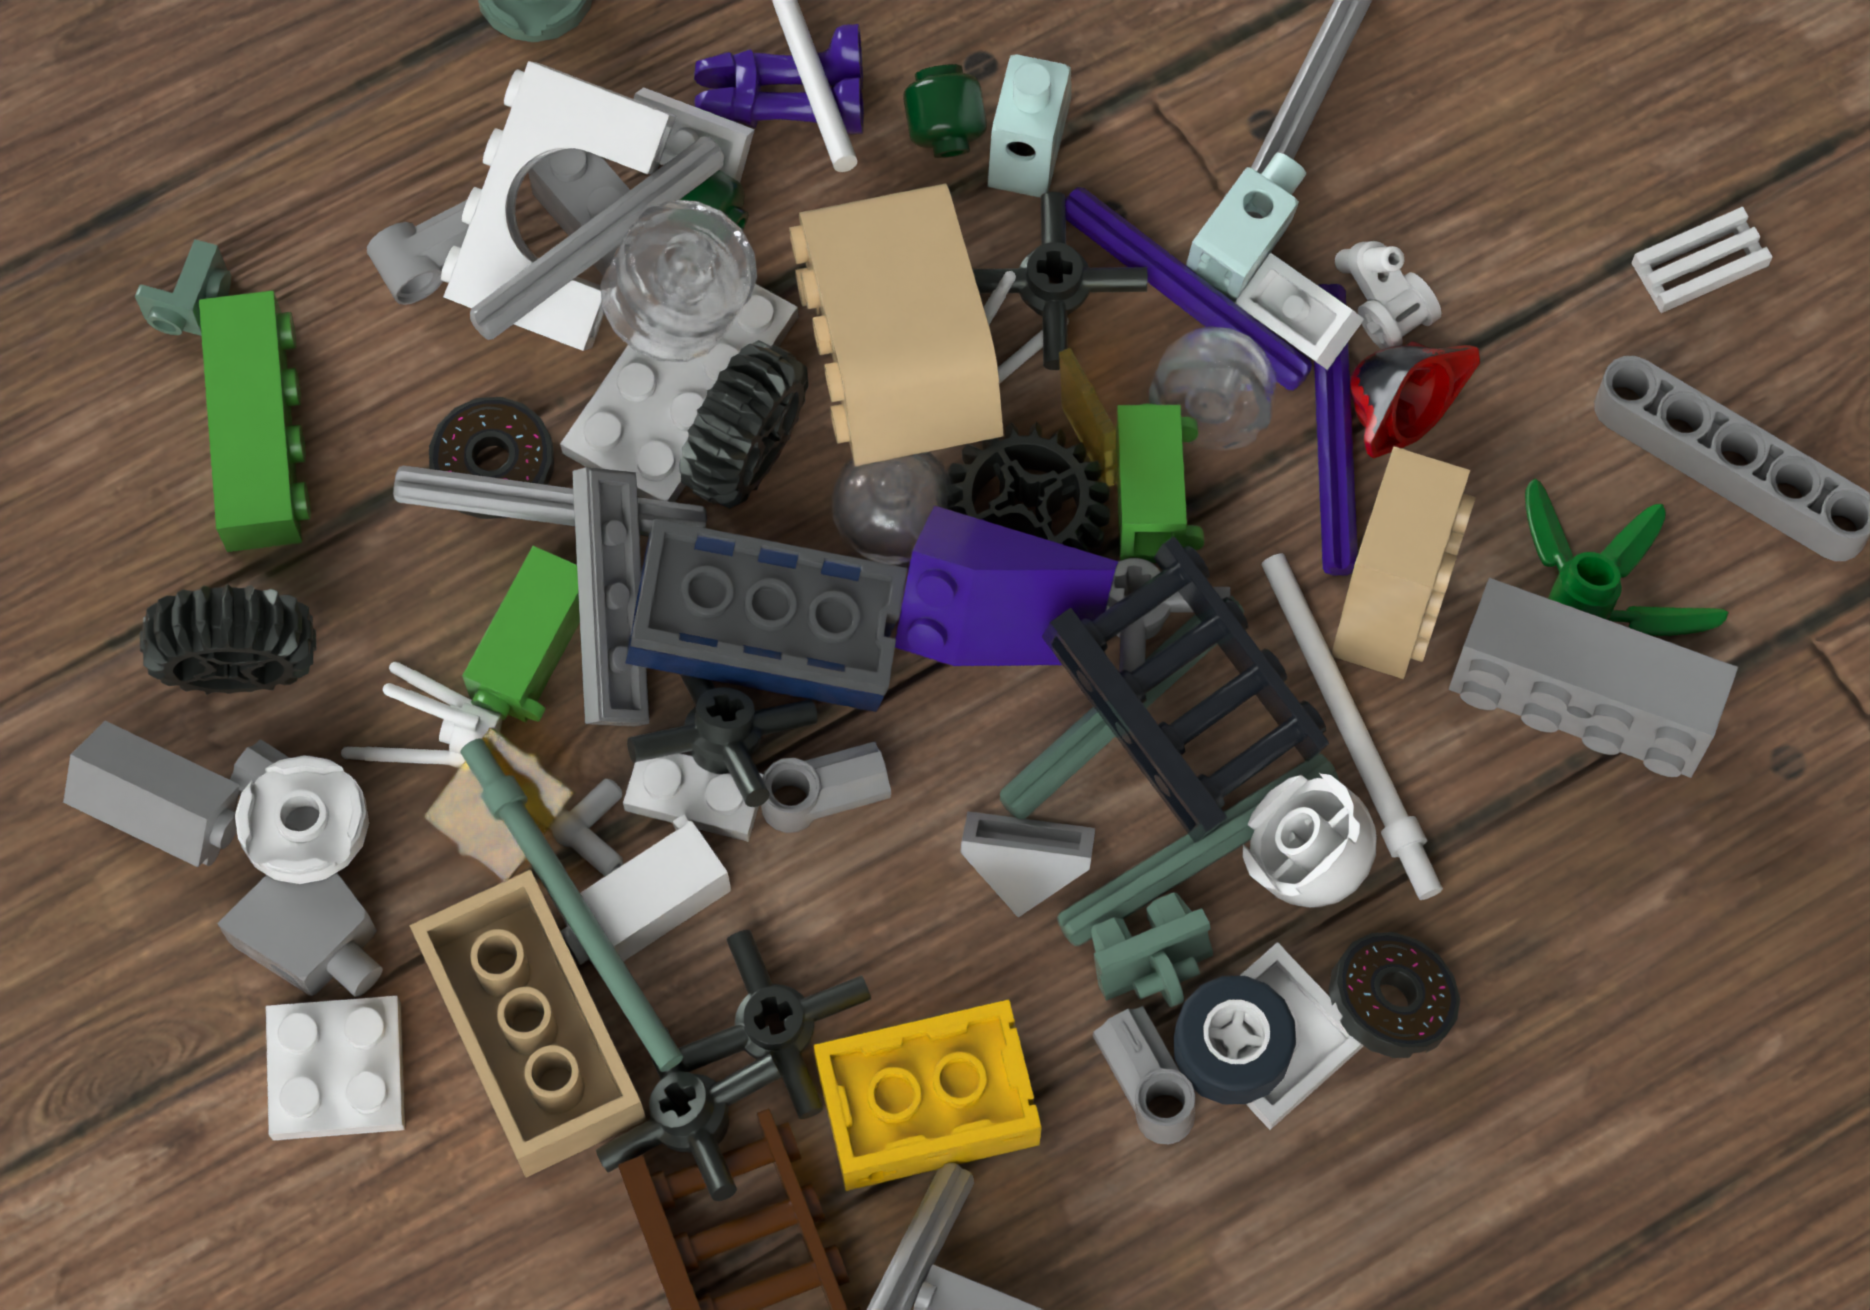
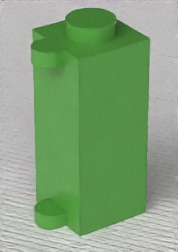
(1152, 479)
(526, 638)

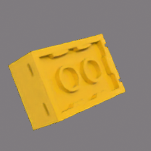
(927, 1094)

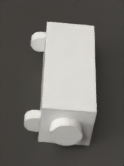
(654, 892)

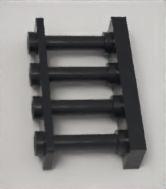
(1160, 747)

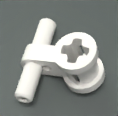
(1395, 300)

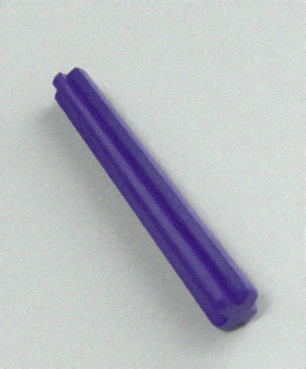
(1180, 282)
(1336, 459)

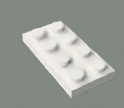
(648, 404)

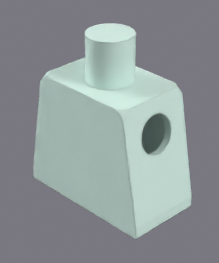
(1032, 112)
(1234, 243)

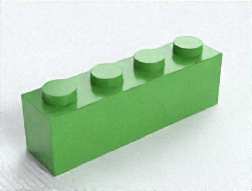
(251, 421)

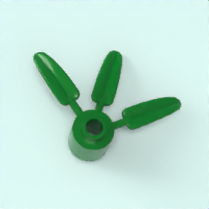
(1593, 579)

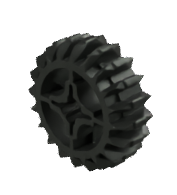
(743, 424)
(1064, 478)
(228, 639)

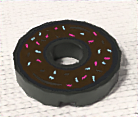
(493, 423)
(1413, 970)

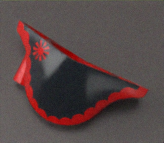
(1407, 391)

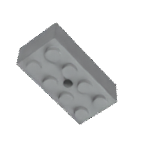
(1592, 679)

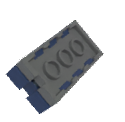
(766, 615)

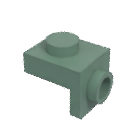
(201, 278)

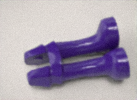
(752, 70)

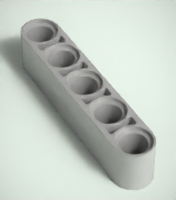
(1722, 430)

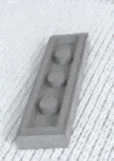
(608, 595)

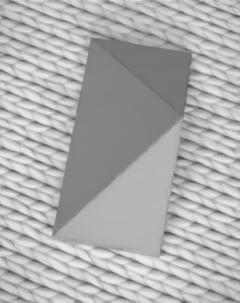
(1025, 857)

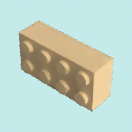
(1404, 563)
(528, 1023)

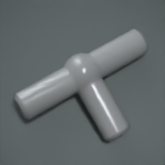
(573, 826)

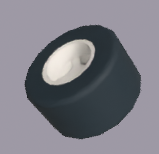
(1241, 1016)

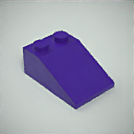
(991, 592)

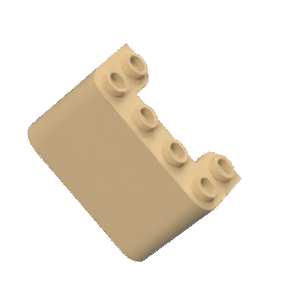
(899, 324)

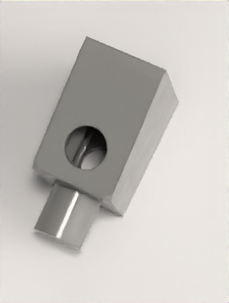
(305, 933)

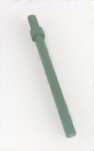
(507, 803)

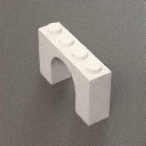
(546, 116)

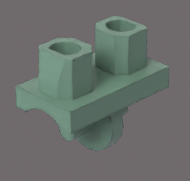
(1155, 958)

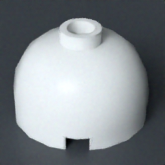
(1311, 841)

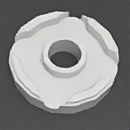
(309, 853)

